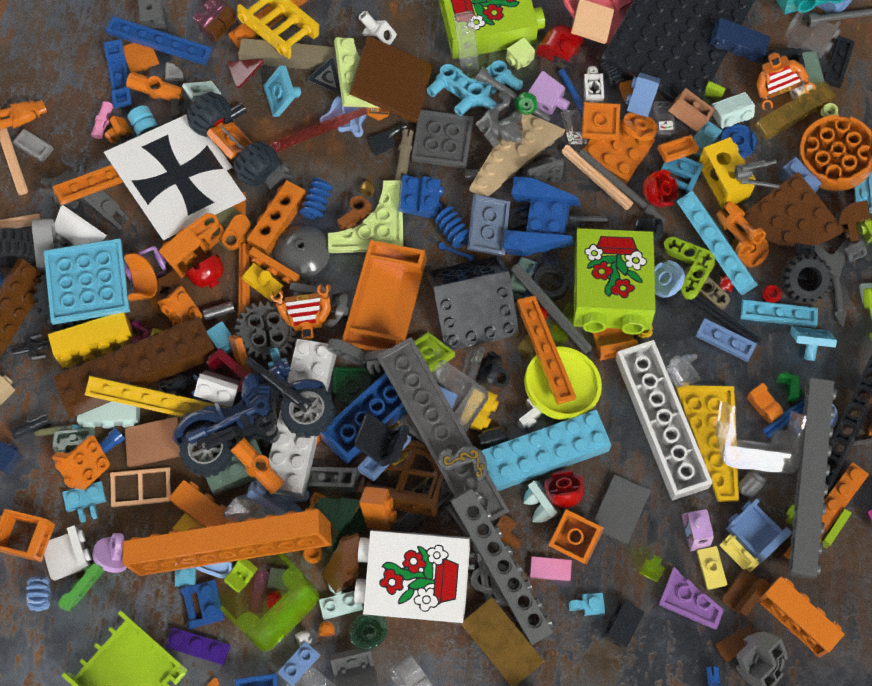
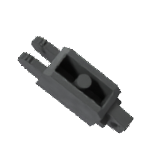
(104, 208)

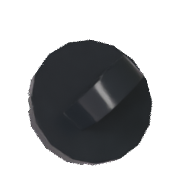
(489, 369)

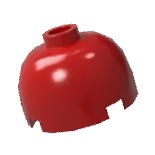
(660, 189)
(207, 272)
(564, 489)

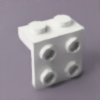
(216, 388)
(67, 554)

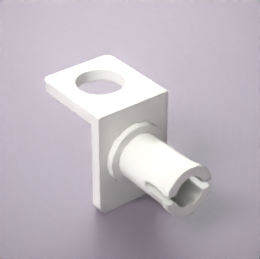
(376, 28)

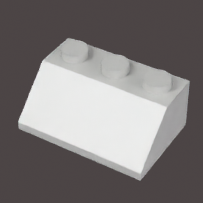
(75, 230)

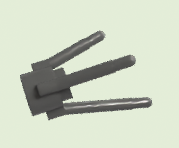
(743, 172)
(575, 220)

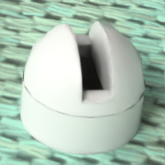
(303, 636)

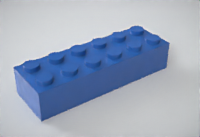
(380, 401)

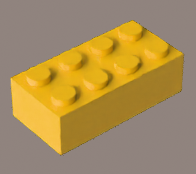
(91, 339)

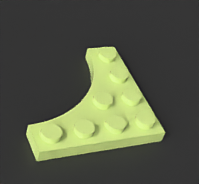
(347, 63)
(381, 225)

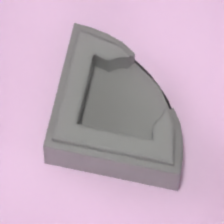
(173, 73)

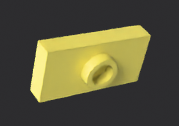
(711, 568)

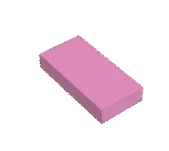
(550, 568)

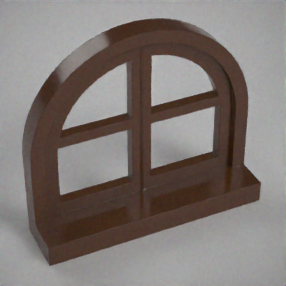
(407, 500)

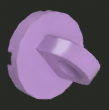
(109, 553)

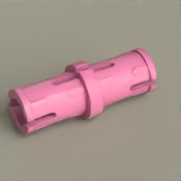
(102, 120)

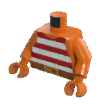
(779, 77)
(305, 311)

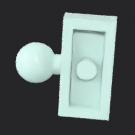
(339, 604)

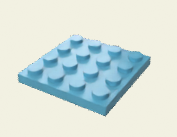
(86, 281)

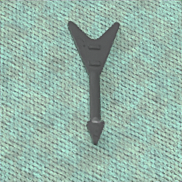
(836, 263)

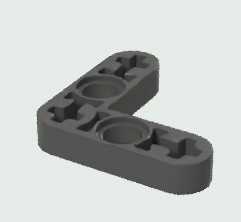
(352, 353)

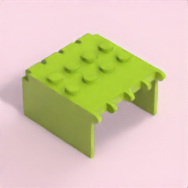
(128, 660)

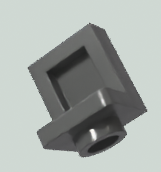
(279, 175)

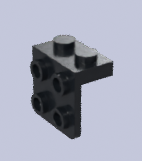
(380, 441)

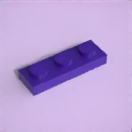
(198, 646)

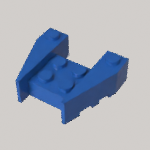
(546, 218)

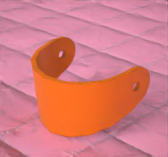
(143, 277)

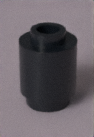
(492, 437)

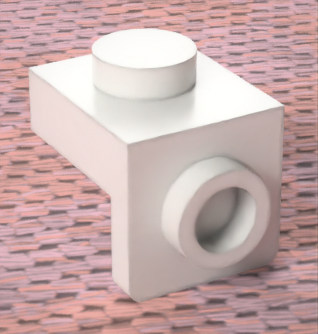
(529, 418)

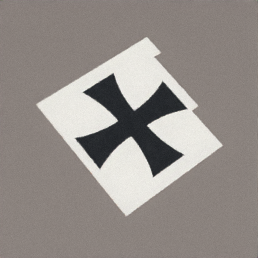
(175, 175)

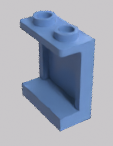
(756, 531)

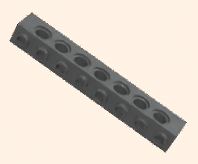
(535, 631)

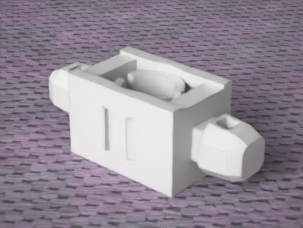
(595, 80)

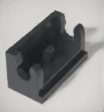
(623, 624)

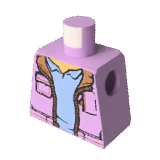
(698, 528)

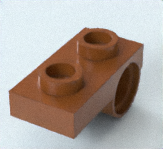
(355, 215)

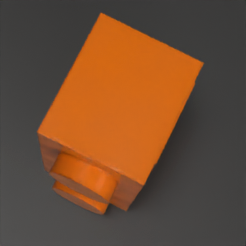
(378, 508)

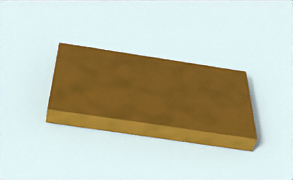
(502, 642)

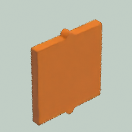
(139, 57)

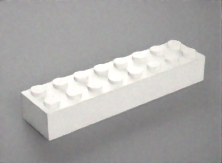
(663, 420)
(293, 455)

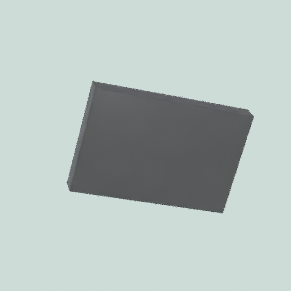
(621, 509)

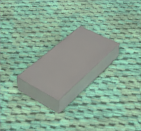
(33, 145)

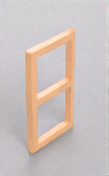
(140, 487)

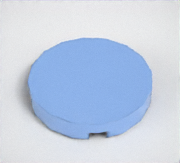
(668, 278)

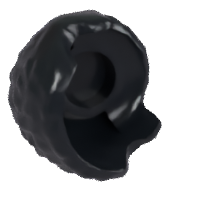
(650, 225)

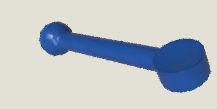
(442, 246)

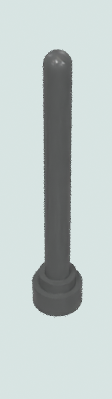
(814, 19)
(484, 76)

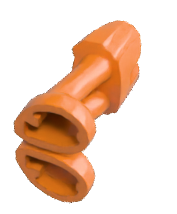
(730, 223)

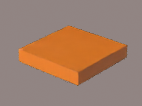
(600, 121)

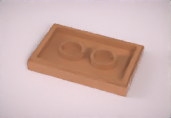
(151, 442)

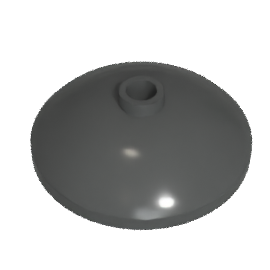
(306, 260)

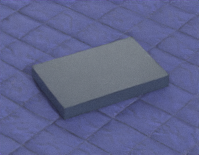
(488, 225)

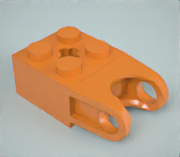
(191, 244)

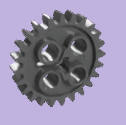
(249, 333)

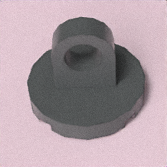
(338, 309)

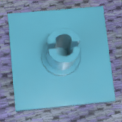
(280, 91)
(812, 339)

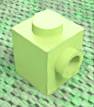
(520, 54)

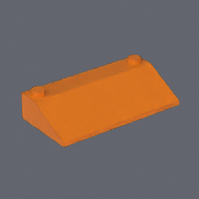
(385, 296)

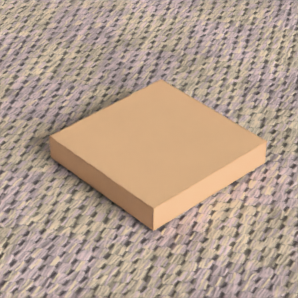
(592, 21)

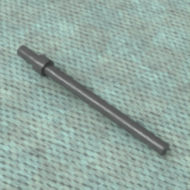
(649, 209)

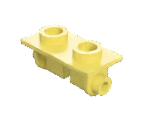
(739, 553)

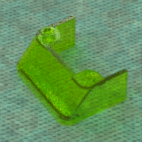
(284, 615)

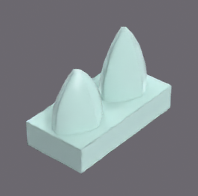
(545, 510)

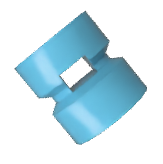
(142, 120)

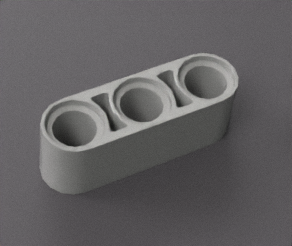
(44, 239)

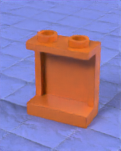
(611, 341)

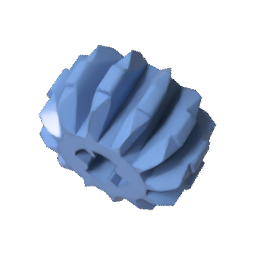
(38, 593)

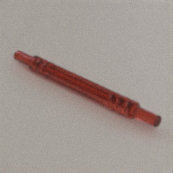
(316, 130)

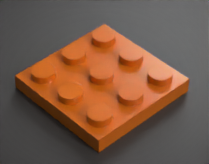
(620, 156)

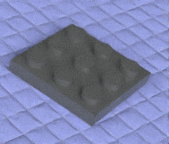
(442, 139)

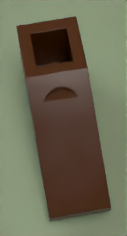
(343, 566)

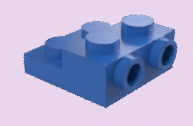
(420, 196)

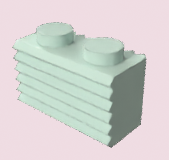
(733, 110)

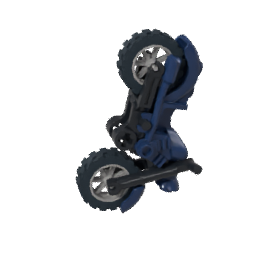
(254, 417)

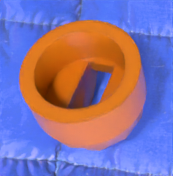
(111, 136)
(326, 628)

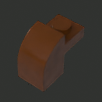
(853, 215)

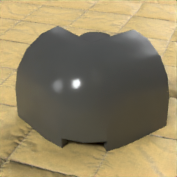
(762, 659)

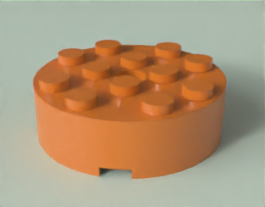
(837, 152)

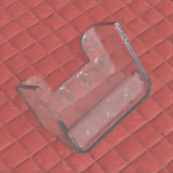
(468, 402)

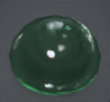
(368, 631)

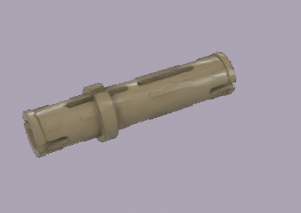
(405, 149)

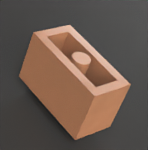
(691, 110)

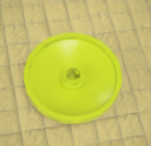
(583, 378)

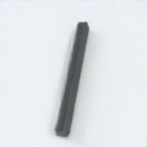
(551, 308)

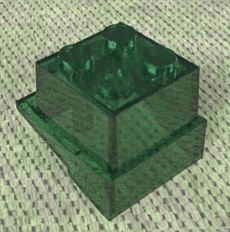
(345, 518)

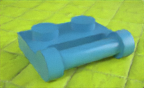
(684, 168)

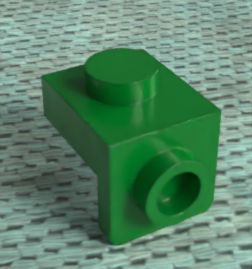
(794, 391)

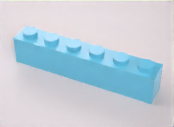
(717, 243)

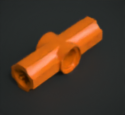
(144, 84)
(249, 457)

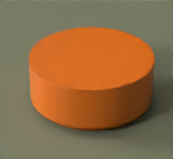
(313, 555)

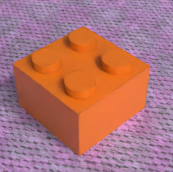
(576, 536)

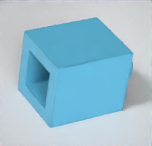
(219, 337)

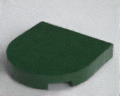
(350, 383)

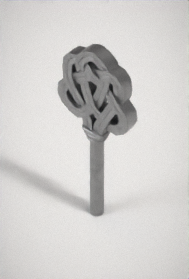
(483, 570)

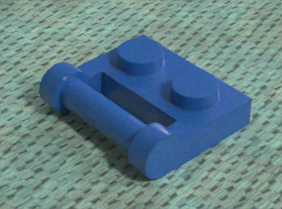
(209, 604)

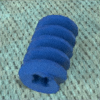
(315, 199)
(451, 227)

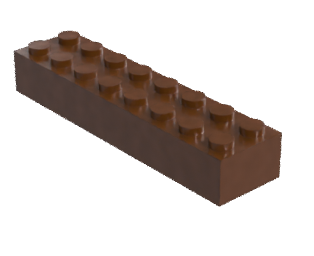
(137, 364)

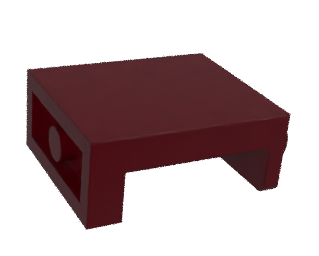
(220, 360)

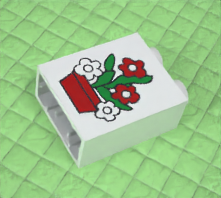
(414, 575)

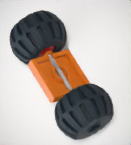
(210, 118)

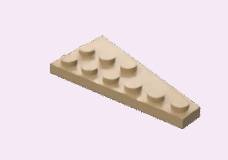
(511, 156)

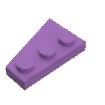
(687, 600)

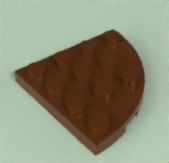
(794, 215)

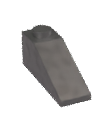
(335, 479)

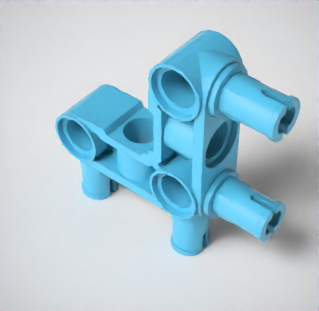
(470, 90)

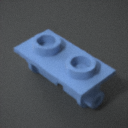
(298, 664)

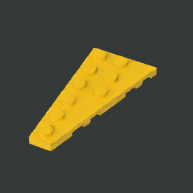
(701, 410)

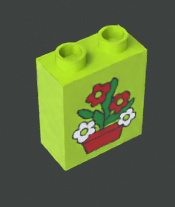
(495, 21)
(614, 280)

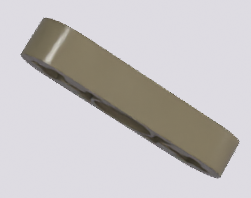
(714, 287)

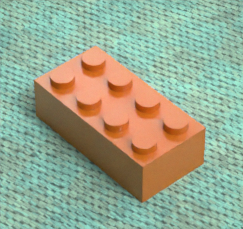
(801, 617)

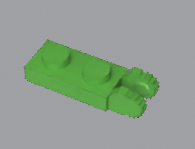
(81, 587)

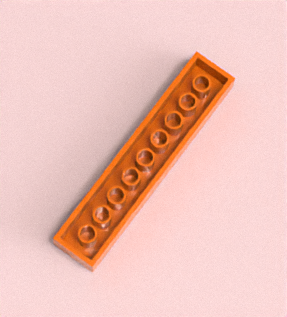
(227, 542)

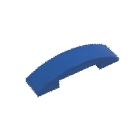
(118, 73)

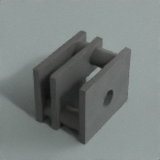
(152, 13)

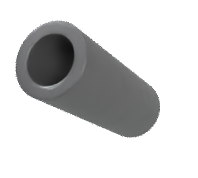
(218, 310)

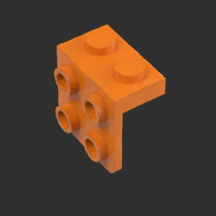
(82, 464)

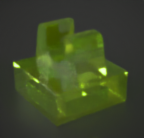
(652, 569)

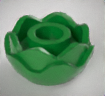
(526, 98)

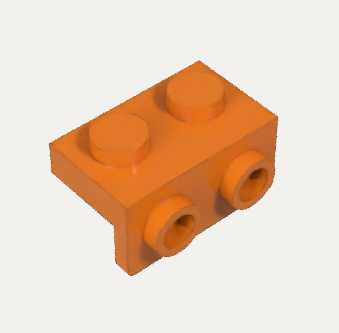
(179, 307)

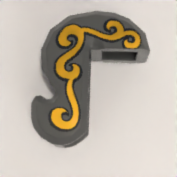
(463, 457)

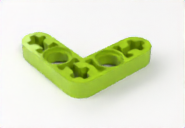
(696, 261)

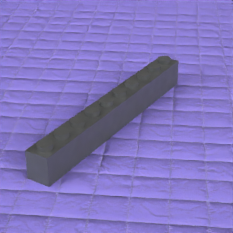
(811, 480)

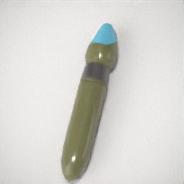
(51, 430)

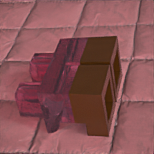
(216, 20)

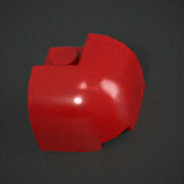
(560, 43)

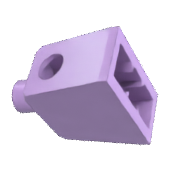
(549, 94)

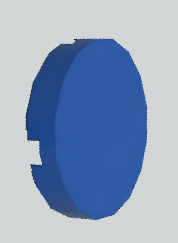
(742, 137)

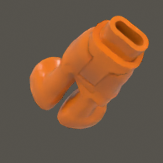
(21, 113)

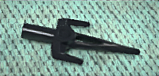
(32, 347)

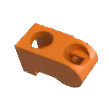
(765, 403)

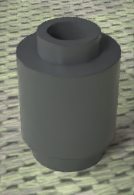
(752, 482)

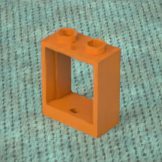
(39, 540)

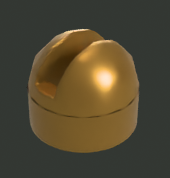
(367, 188)

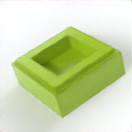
(714, 91)

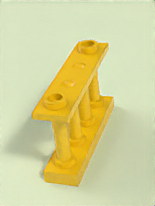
(288, 9)

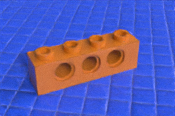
(285, 192)

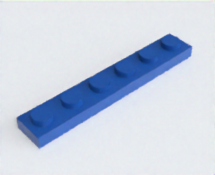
(159, 40)

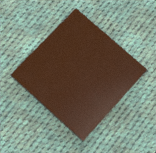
(391, 79)

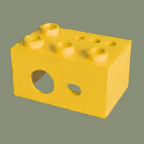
(723, 158)

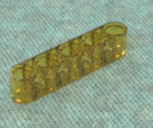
(795, 111)

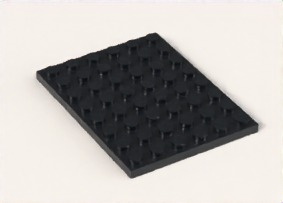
(673, 42)

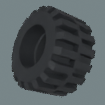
(15, 245)
(821, 282)

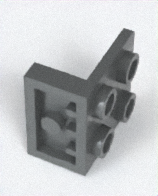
(544, 170)

